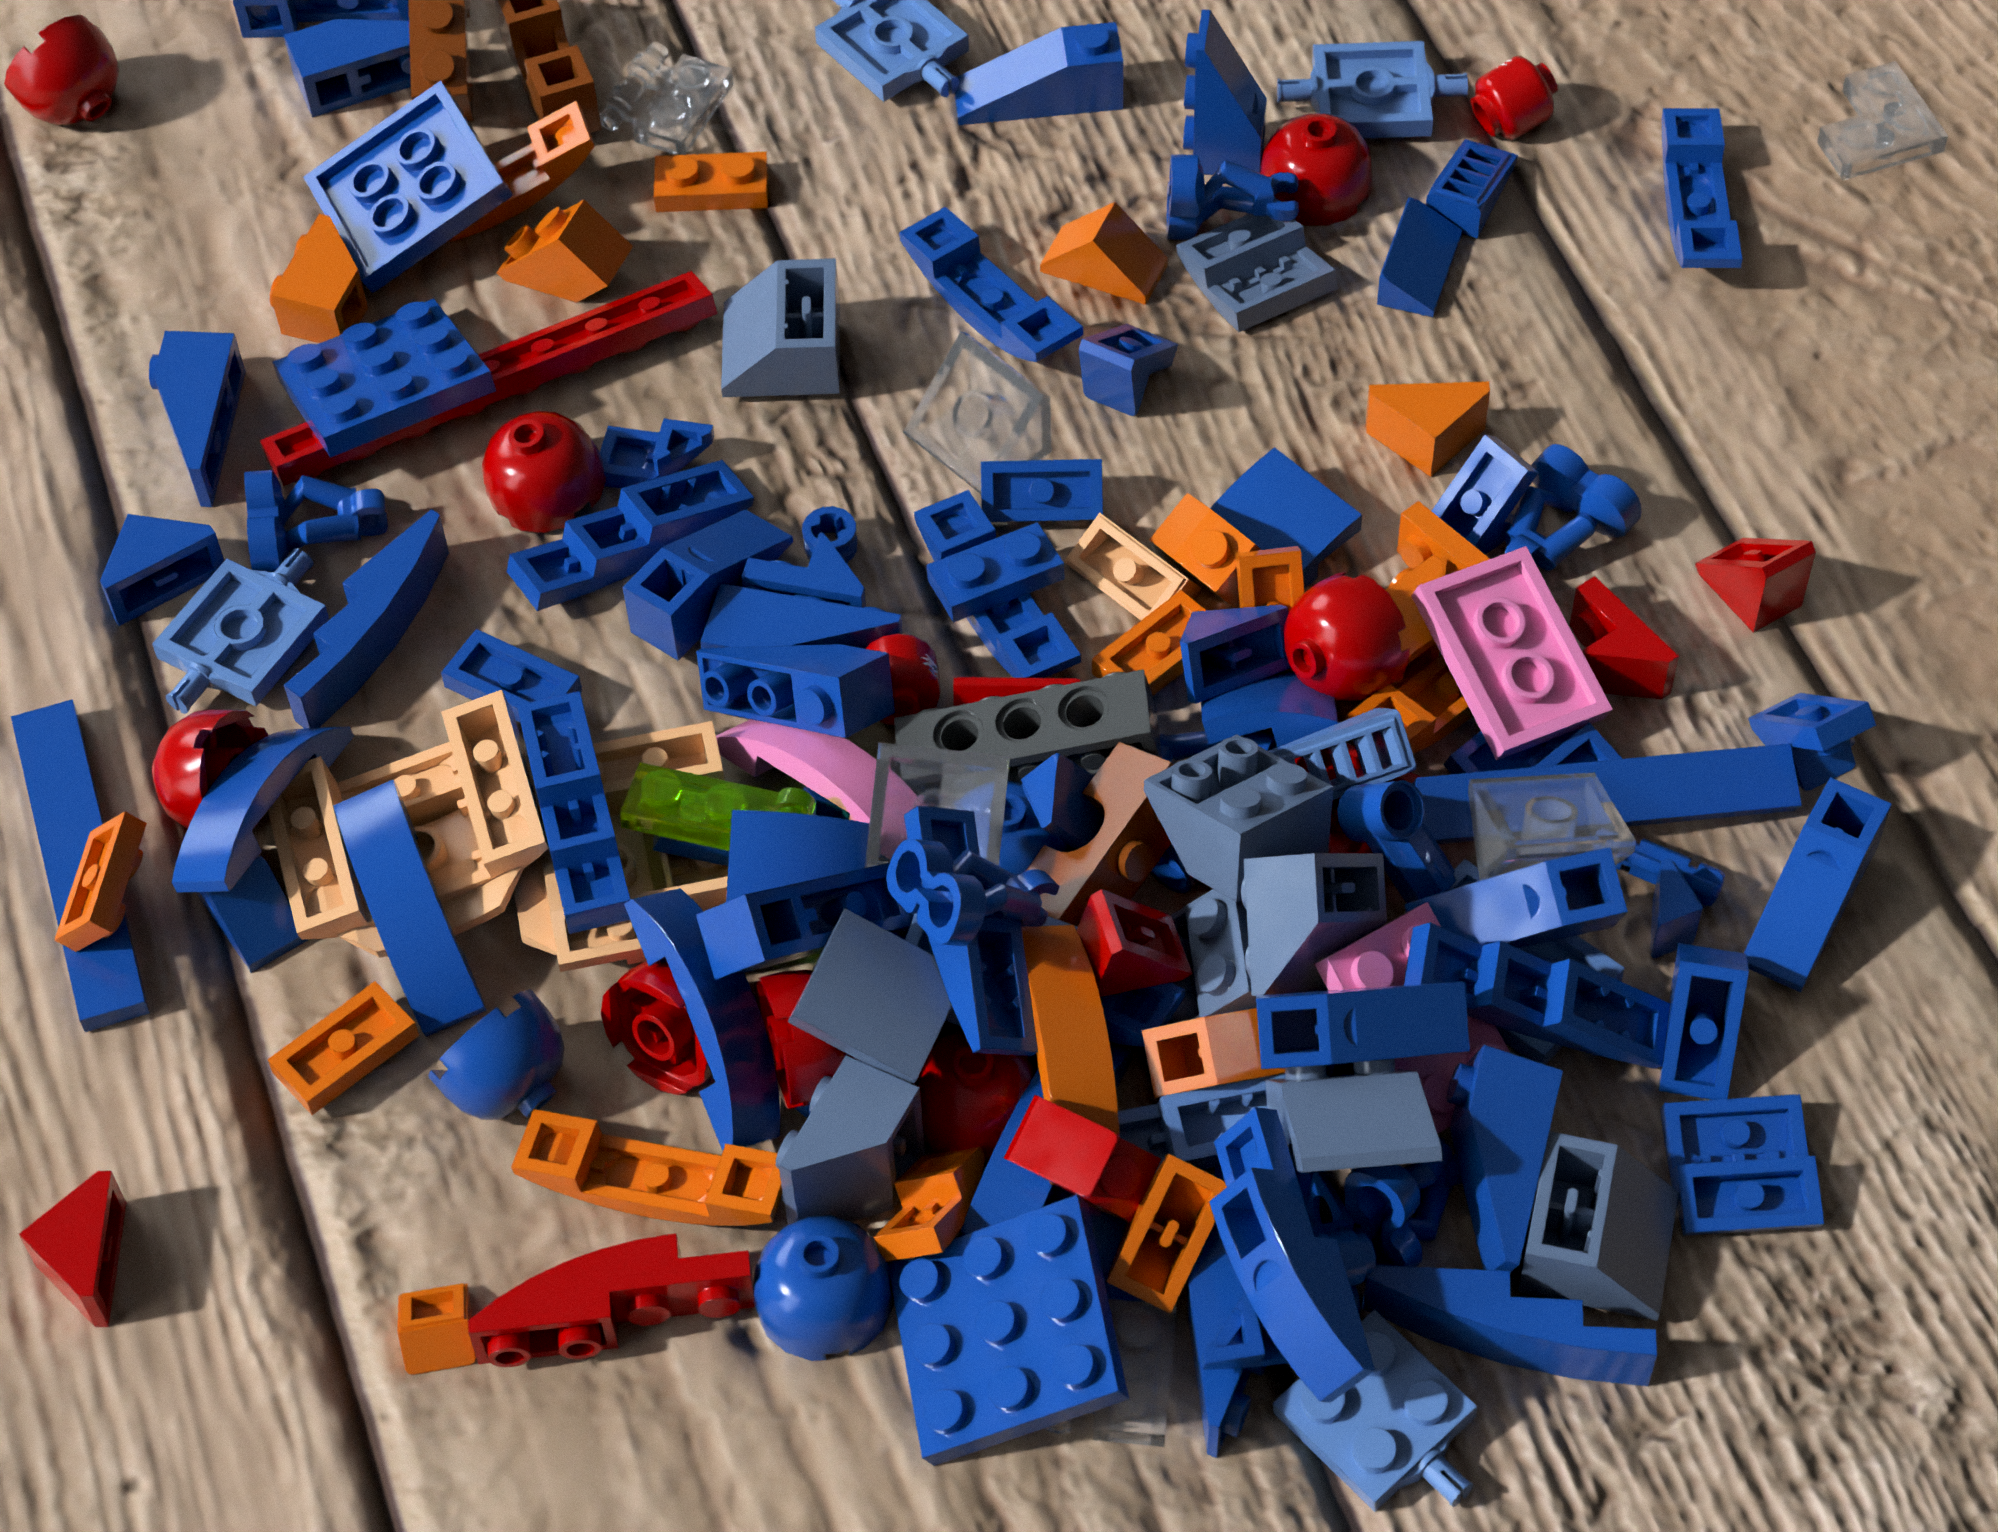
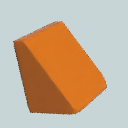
(435, 1329)

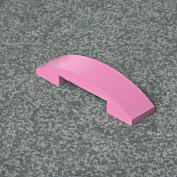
(815, 759)

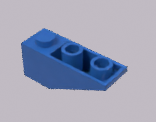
(1225, 102)
(678, 585)
(766, 618)
(799, 686)
(1817, 883)
(1535, 902)
(1361, 1024)
(1211, 1298)

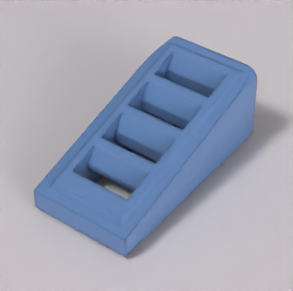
(1390, 737)

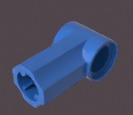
(1392, 823)

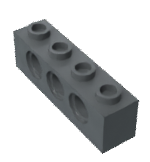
(1052, 720)

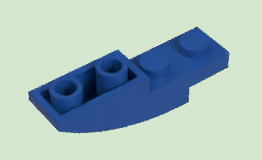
(1285, 1270)

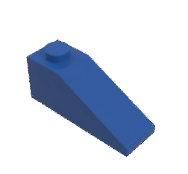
(349, 61)
(1051, 76)
(200, 391)
(794, 919)
(1500, 1145)

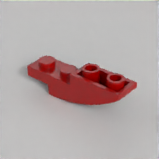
(580, 1301)

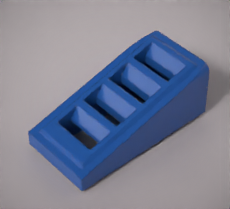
(1468, 196)

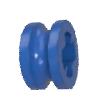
(827, 521)

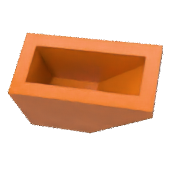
(1204, 546)

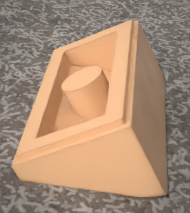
(1126, 568)

